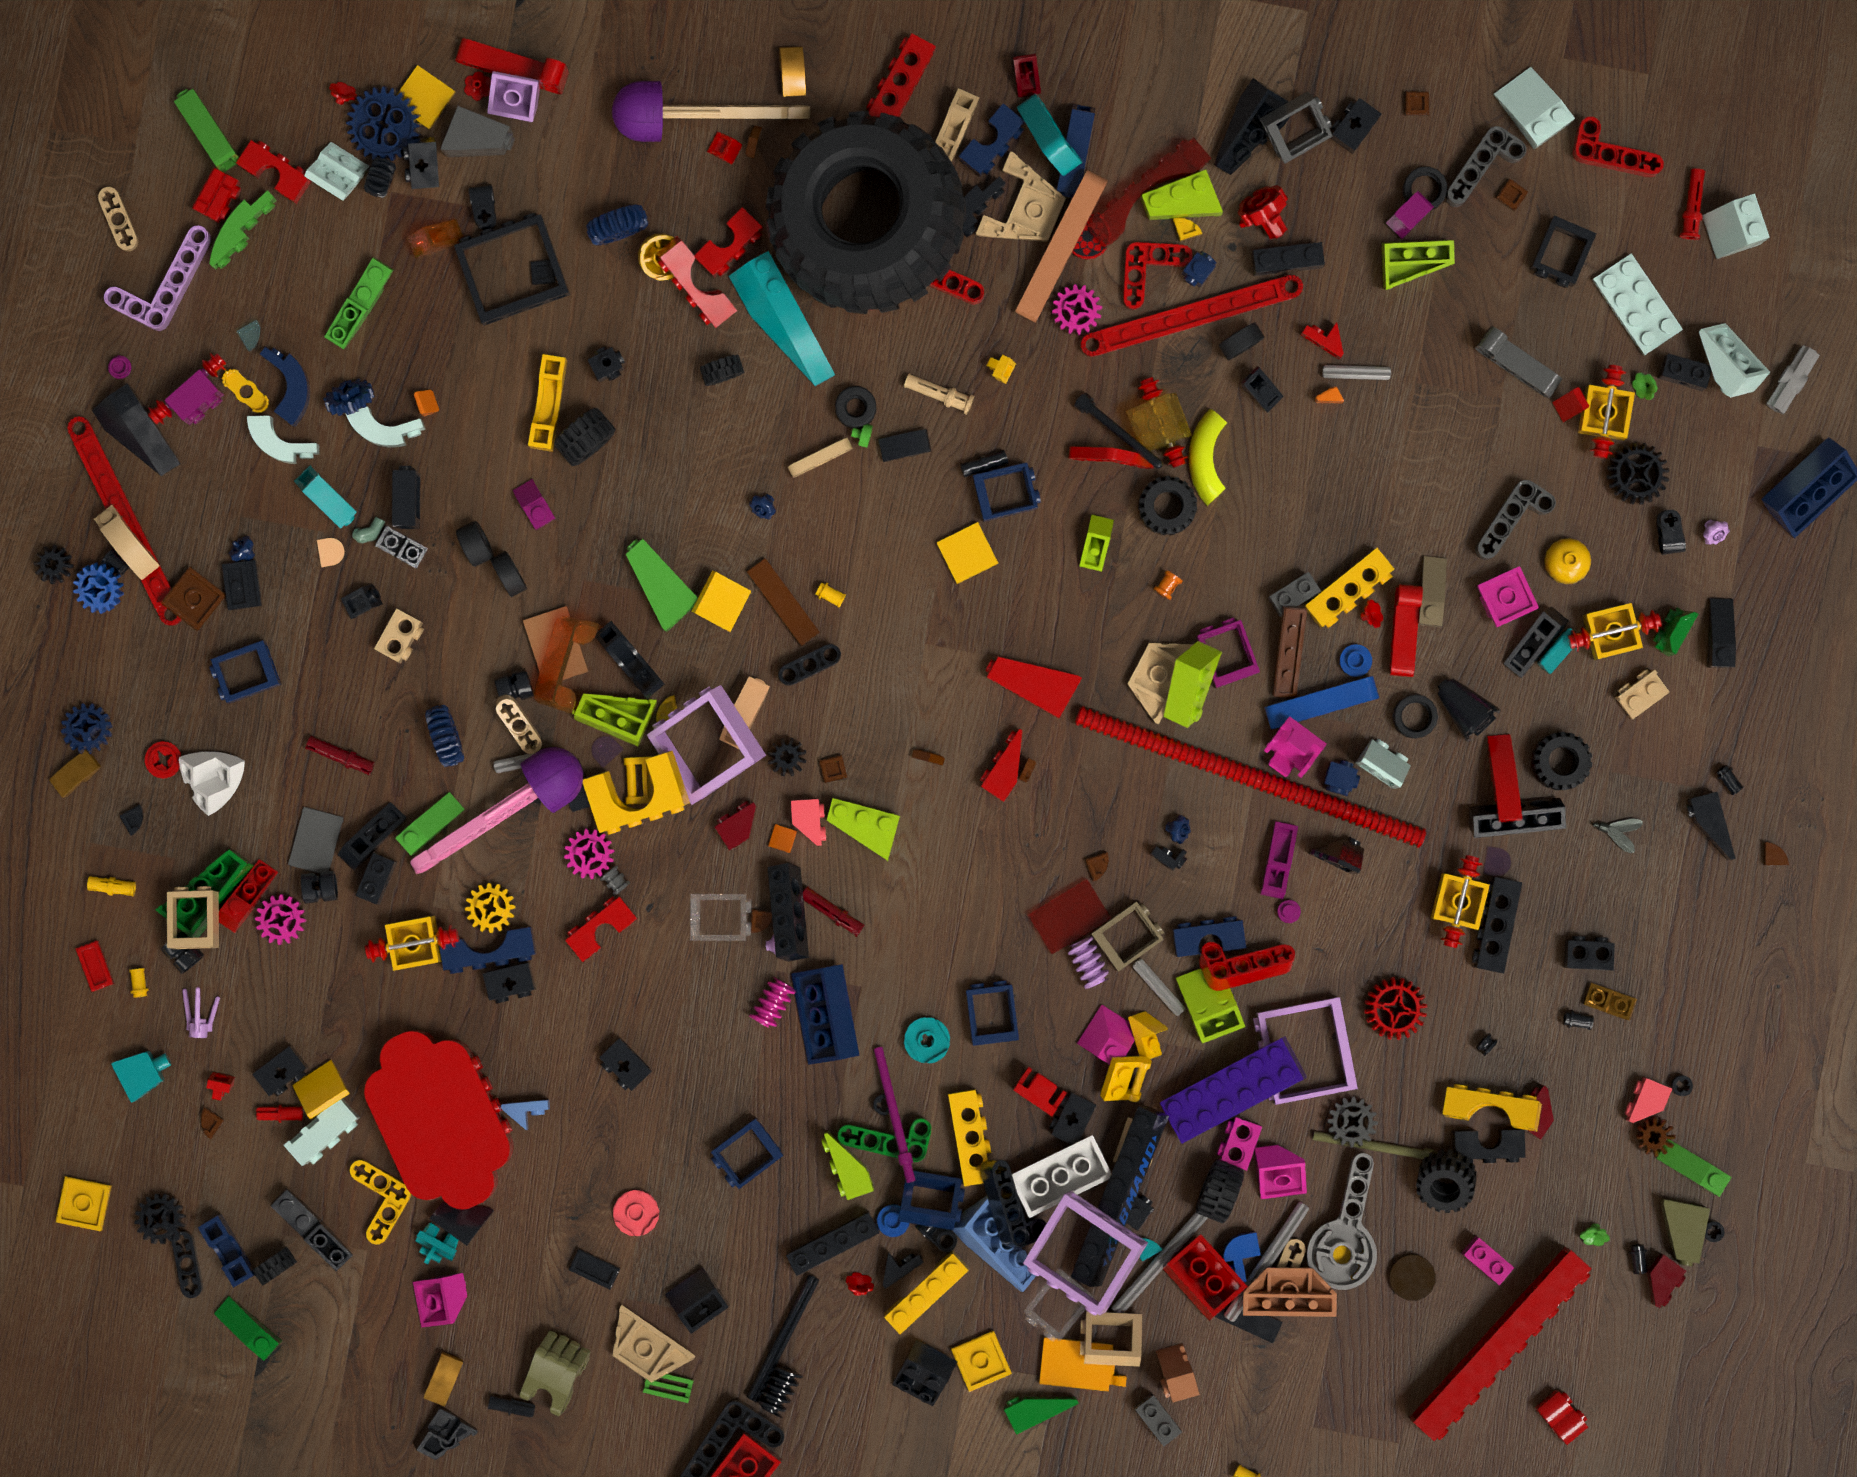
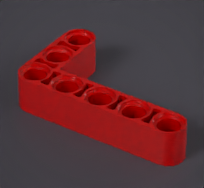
(551, 74)
(961, 292)

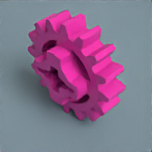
(1087, 312)
(604, 858)
(285, 929)

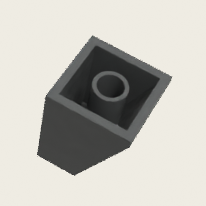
(476, 136)

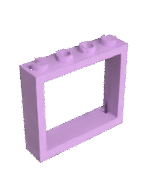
(734, 724)
(1342, 1041)
(1105, 1223)

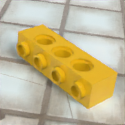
(1382, 573)
(958, 1102)

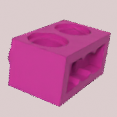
(1245, 1144)
(1487, 1260)

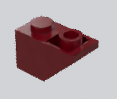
(738, 827)
(1546, 1114)
(1663, 1278)

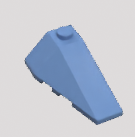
(980, 1234)

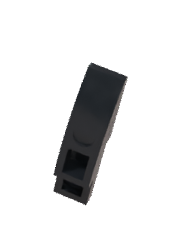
(976, 203)
(312, 1229)

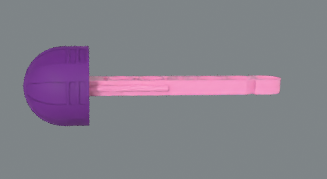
(552, 777)

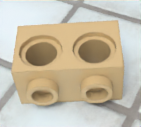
(393, 633)

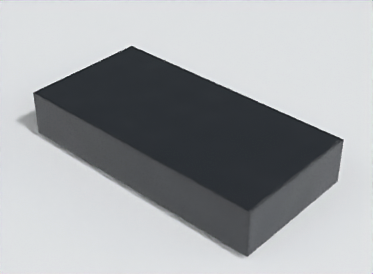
(594, 1269)

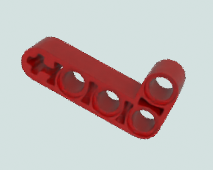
(1618, 153)
(1405, 628)
(1277, 961)

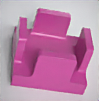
(1507, 597)
(1293, 748)

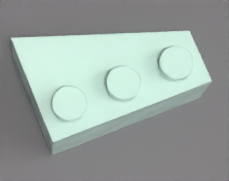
(322, 1132)

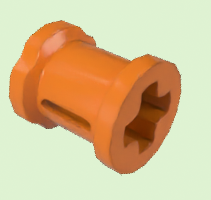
(1168, 585)

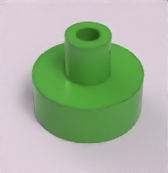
(864, 435)

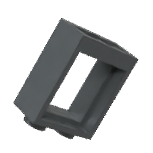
(1307, 141)

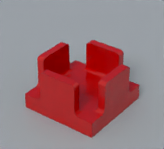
(1039, 1091)

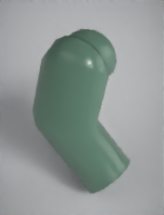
(368, 534)

